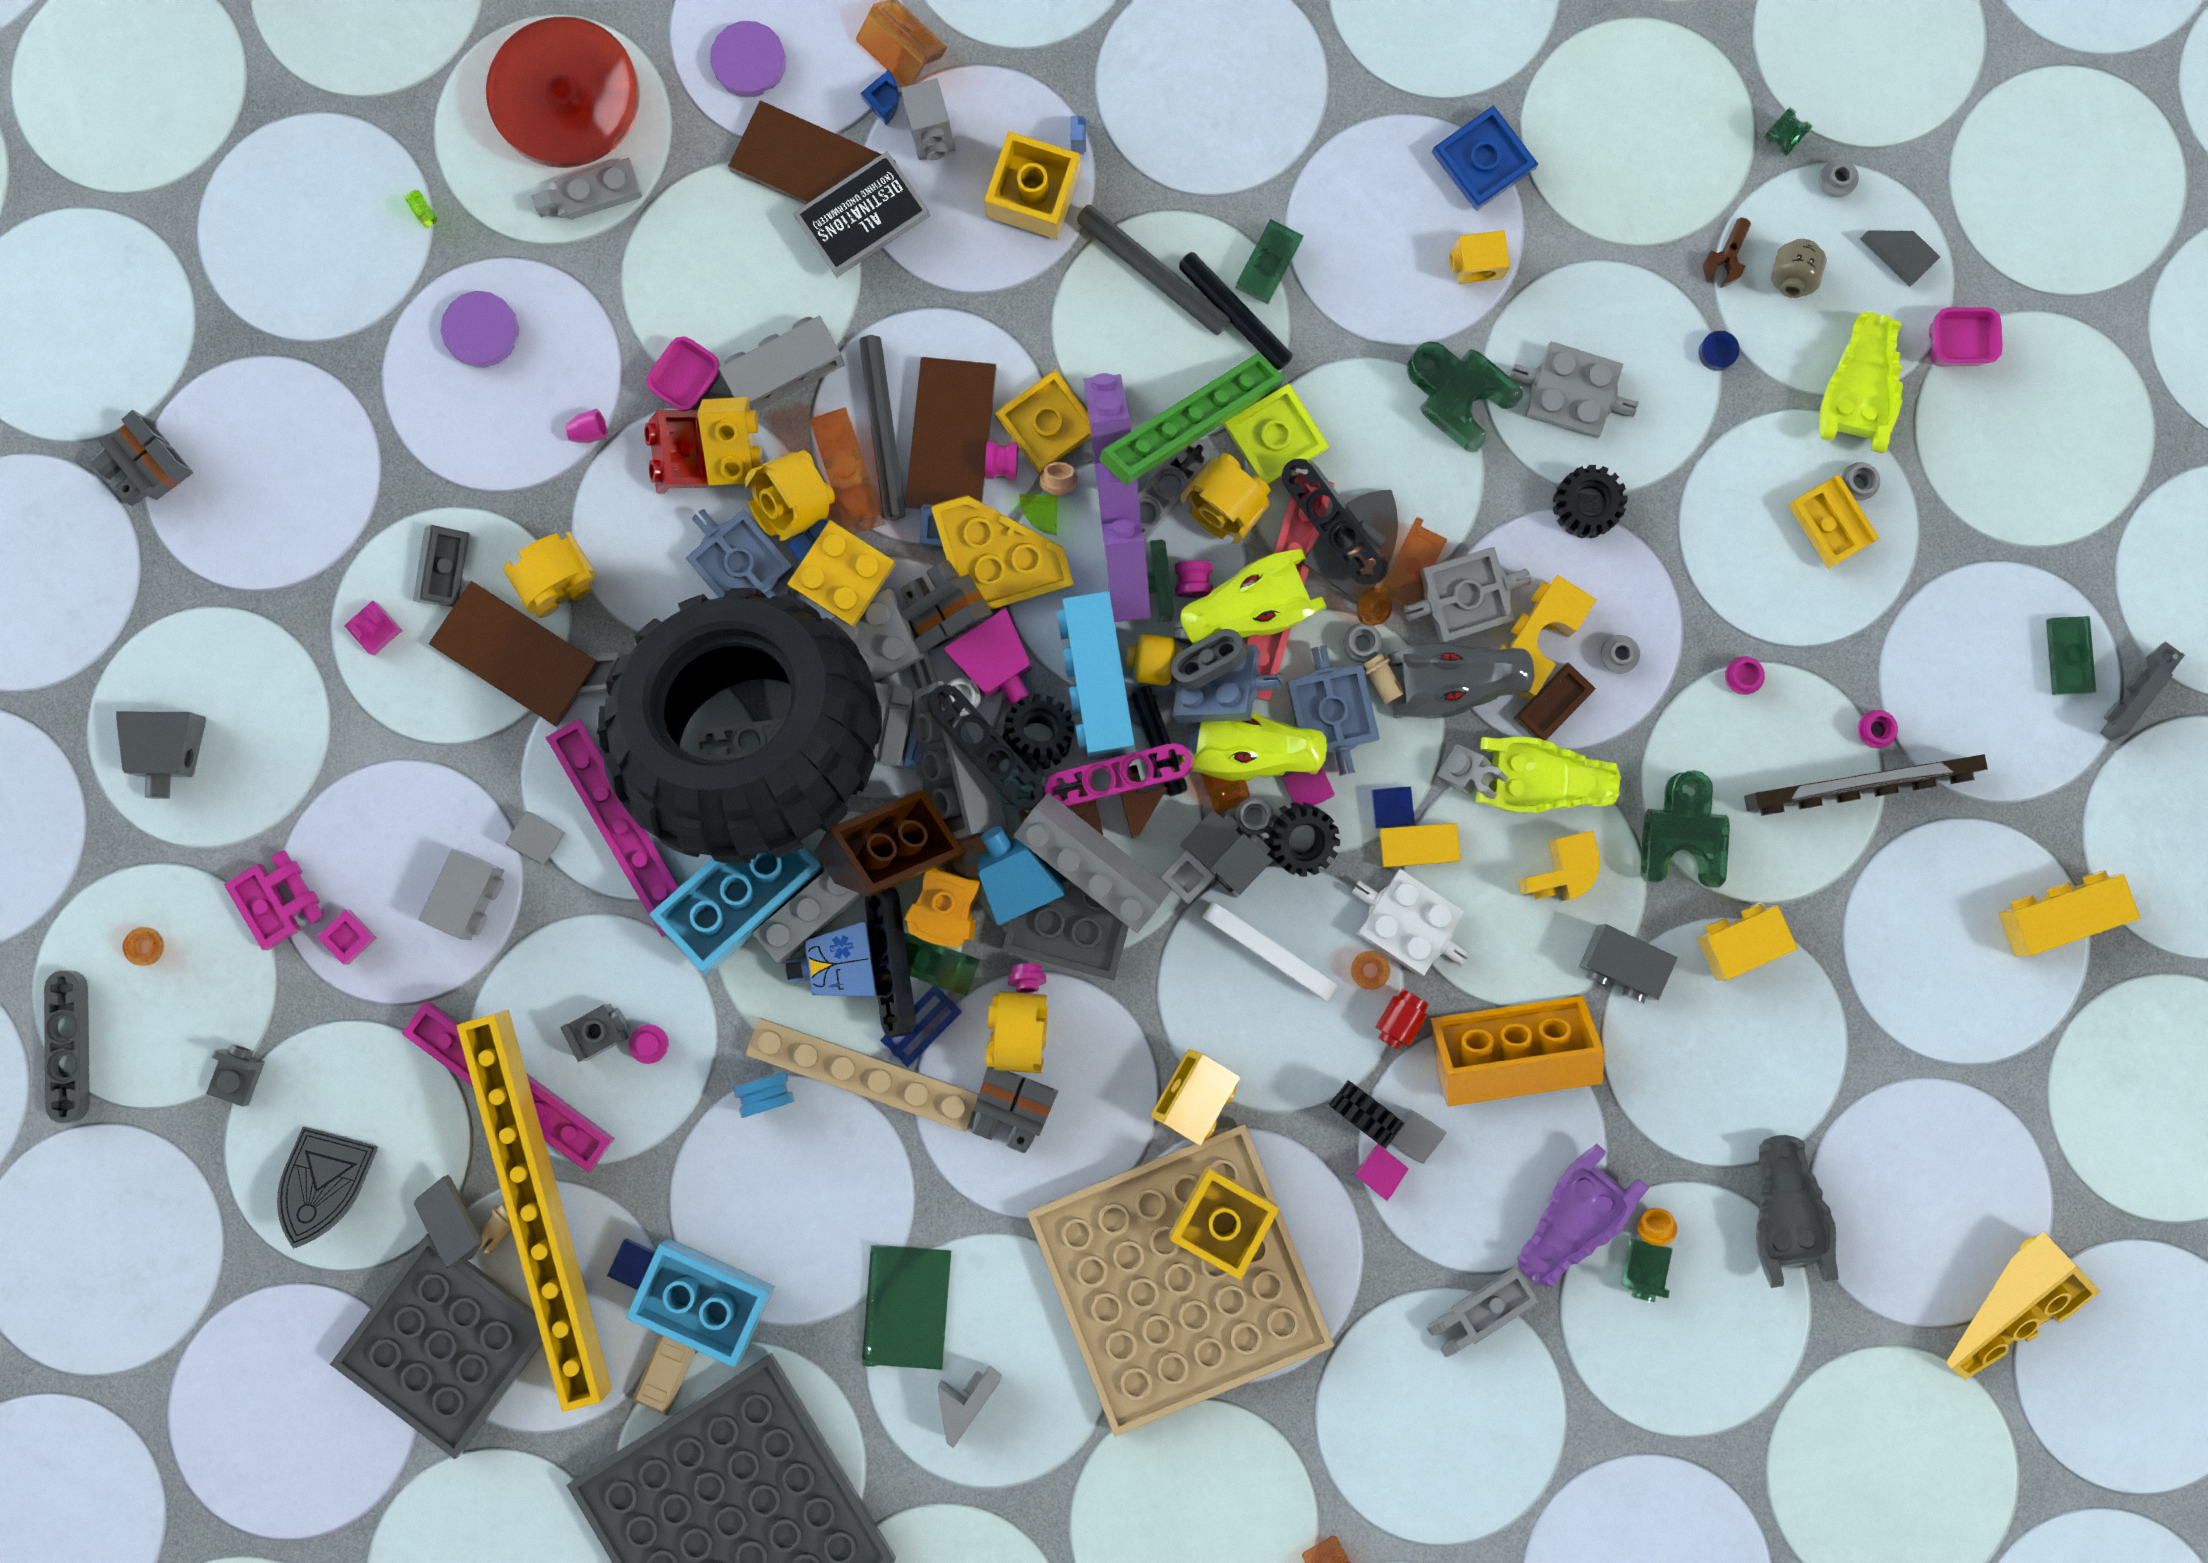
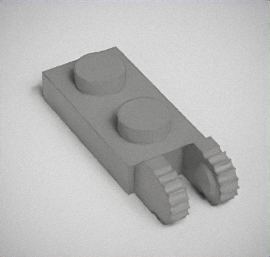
(1486, 1310)

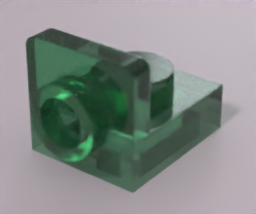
(1646, 1270)

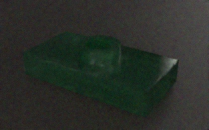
(1269, 261)
(1159, 580)
(2071, 655)

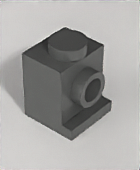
(612, 1032)

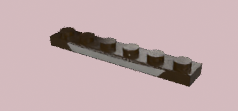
(1881, 782)

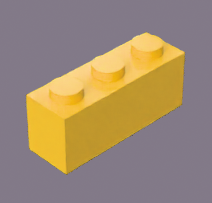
(2068, 913)

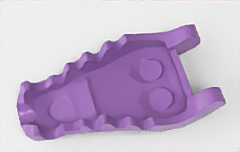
(1581, 1215)

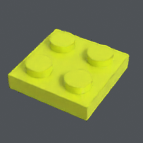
(1276, 433)

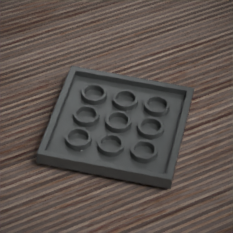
(441, 1347)

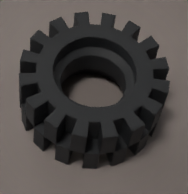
(1605, 485)
(1045, 714)
(1317, 853)
(1366, 1114)

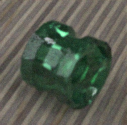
(1788, 131)

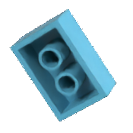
(700, 1302)

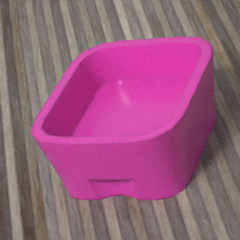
(1965, 336)
(684, 374)

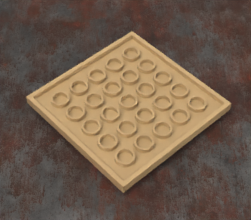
(1157, 1318)

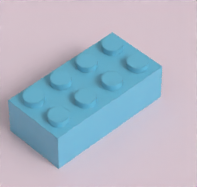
(1098, 676)
(729, 901)

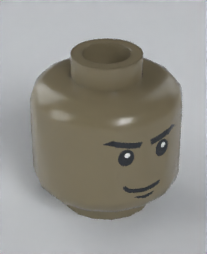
(1798, 268)

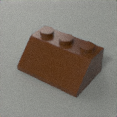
(887, 845)

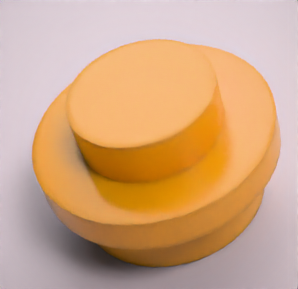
(1657, 1227)

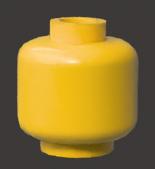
(1152, 659)

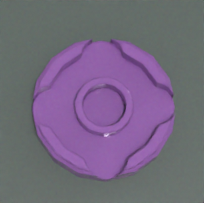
(748, 58)
(479, 329)

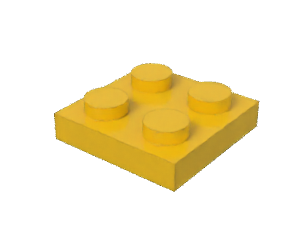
(841, 573)

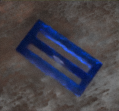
(945, 1001)

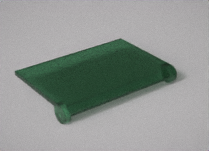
(906, 1307)

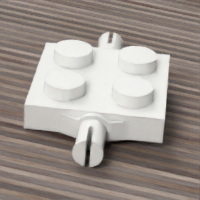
(1410, 922)

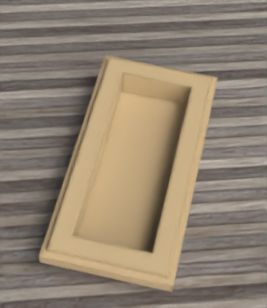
(663, 1375)

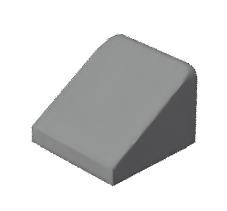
(535, 837)
(1418, 1136)

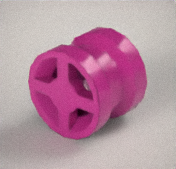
(1001, 460)
(1193, 579)

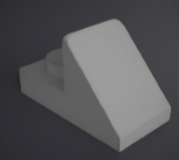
(960, 1411)

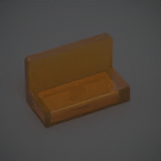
(899, 41)
(1417, 551)

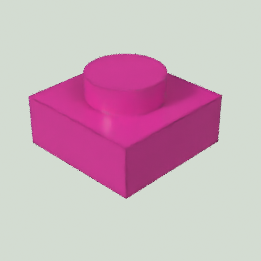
(346, 937)

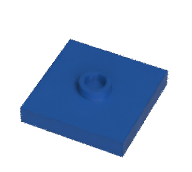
(1484, 158)

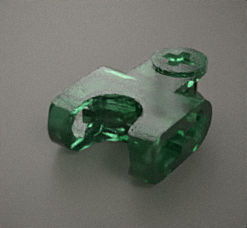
(1454, 387)
(1688, 826)

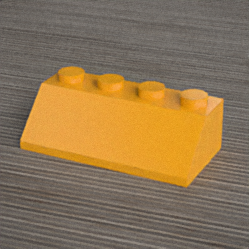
(1517, 1051)

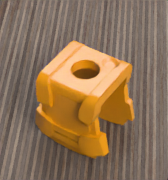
(944, 909)

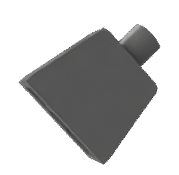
(159, 747)

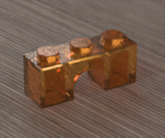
(847, 471)

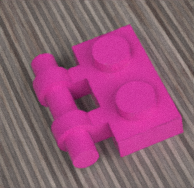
(264, 907)

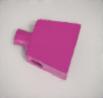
(993, 658)

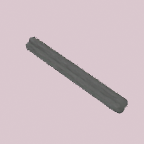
(1153, 269)
(882, 427)

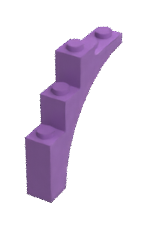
(1118, 503)

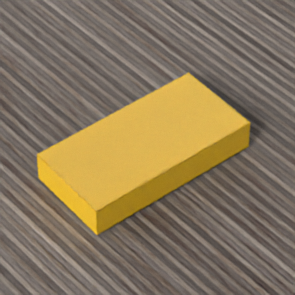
(1419, 845)

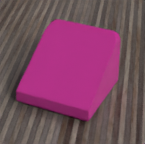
(1308, 787)
(1381, 1172)

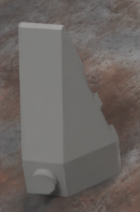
(949, 777)

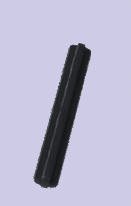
(1236, 310)

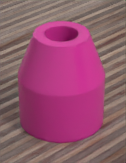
(587, 427)

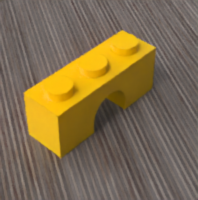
(1557, 607)

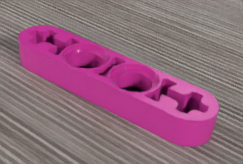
(1118, 770)

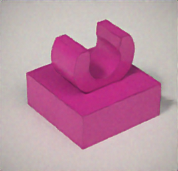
(373, 628)

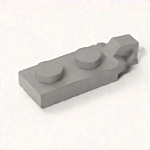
(589, 191)

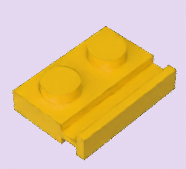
(1833, 521)

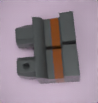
(143, 456)
(944, 611)
(995, 1105)

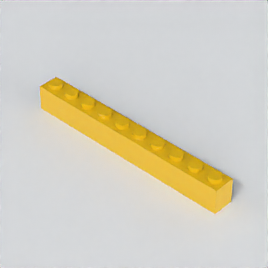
(535, 1210)

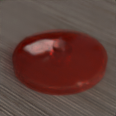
(562, 92)

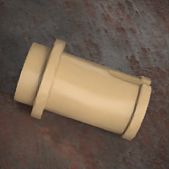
(1383, 678)
(495, 1229)

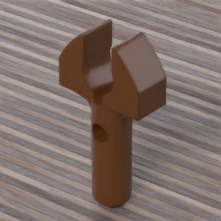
(1728, 255)

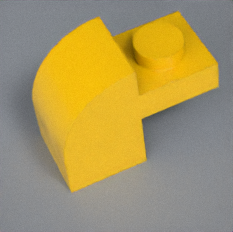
(1575, 867)

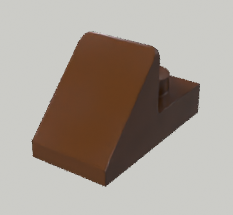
(1141, 806)

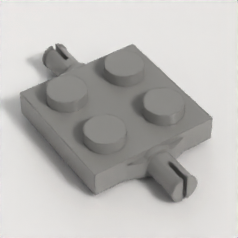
(1574, 389)
(1467, 594)

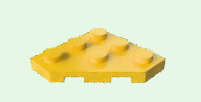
(999, 553)

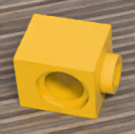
(1480, 257)

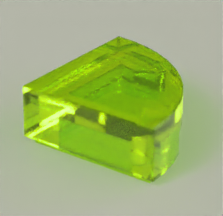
(421, 208)
(1040, 511)

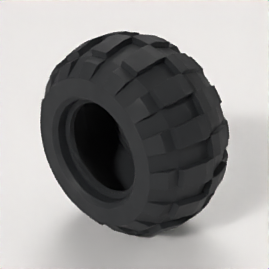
(780, 789)

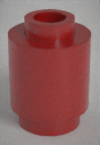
(1402, 1019)

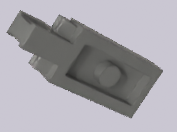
(2143, 691)

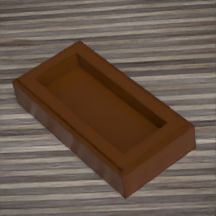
(1554, 702)

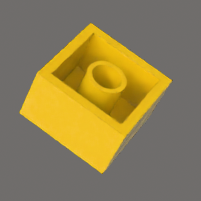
(1032, 185)
(1223, 1222)

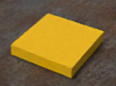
(1046, 421)

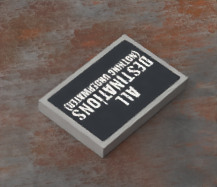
(861, 214)

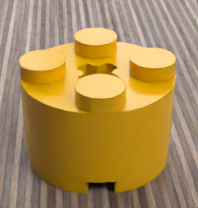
(788, 495)
(1226, 498)
(550, 574)
(1018, 1033)

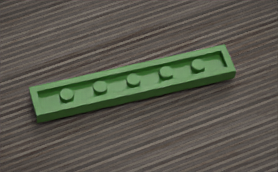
(1191, 419)

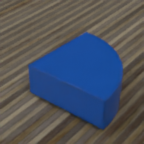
(882, 97)

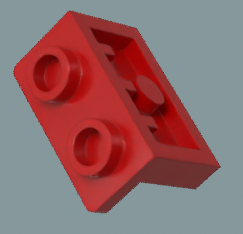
(675, 450)

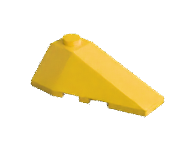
(2031, 1290)

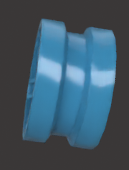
(763, 1094)

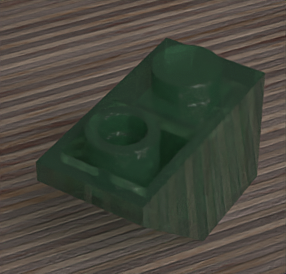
(940, 965)

